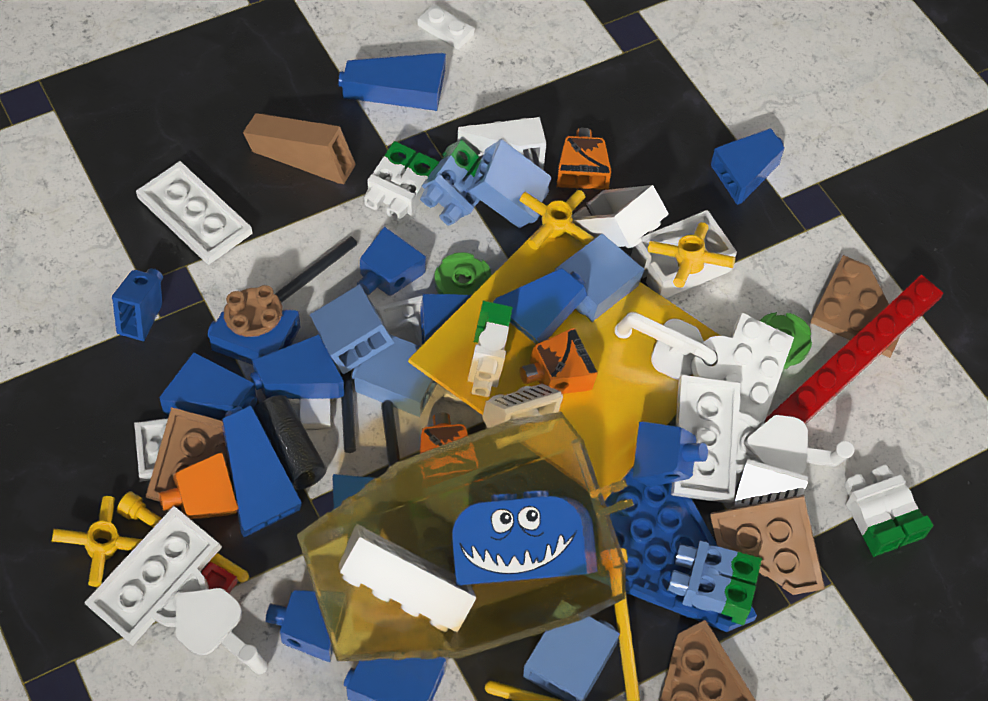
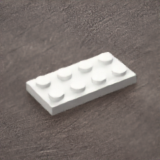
(194, 212)

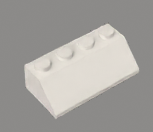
(406, 579)

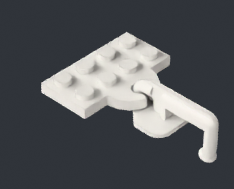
(749, 356)
(712, 414)
(166, 586)

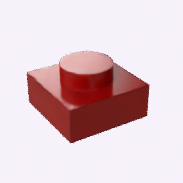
(219, 578)

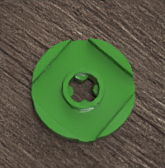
(461, 264)
(795, 327)

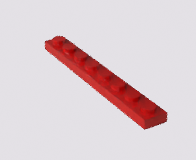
(860, 351)

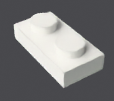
(446, 26)

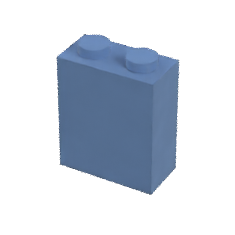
(504, 178)
(607, 275)
(351, 329)
(393, 379)
(571, 658)

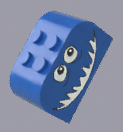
(523, 539)

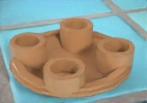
(252, 311)

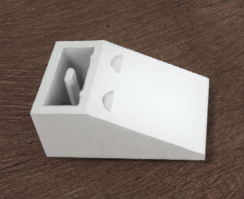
(523, 135)

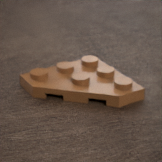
(851, 301)
(184, 443)
(779, 535)
(702, 670)

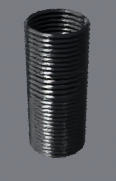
(290, 442)

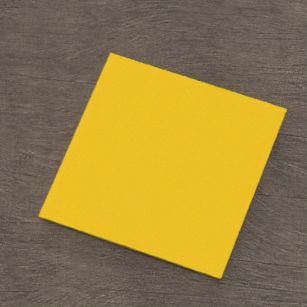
(626, 383)

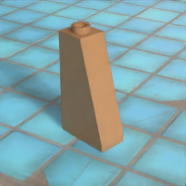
(302, 144)

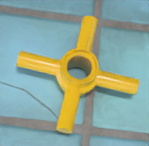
(556, 219)
(691, 254)
(98, 551)

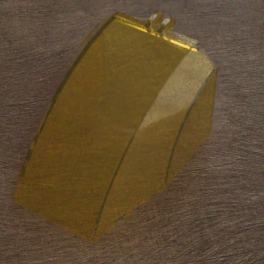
(417, 510)

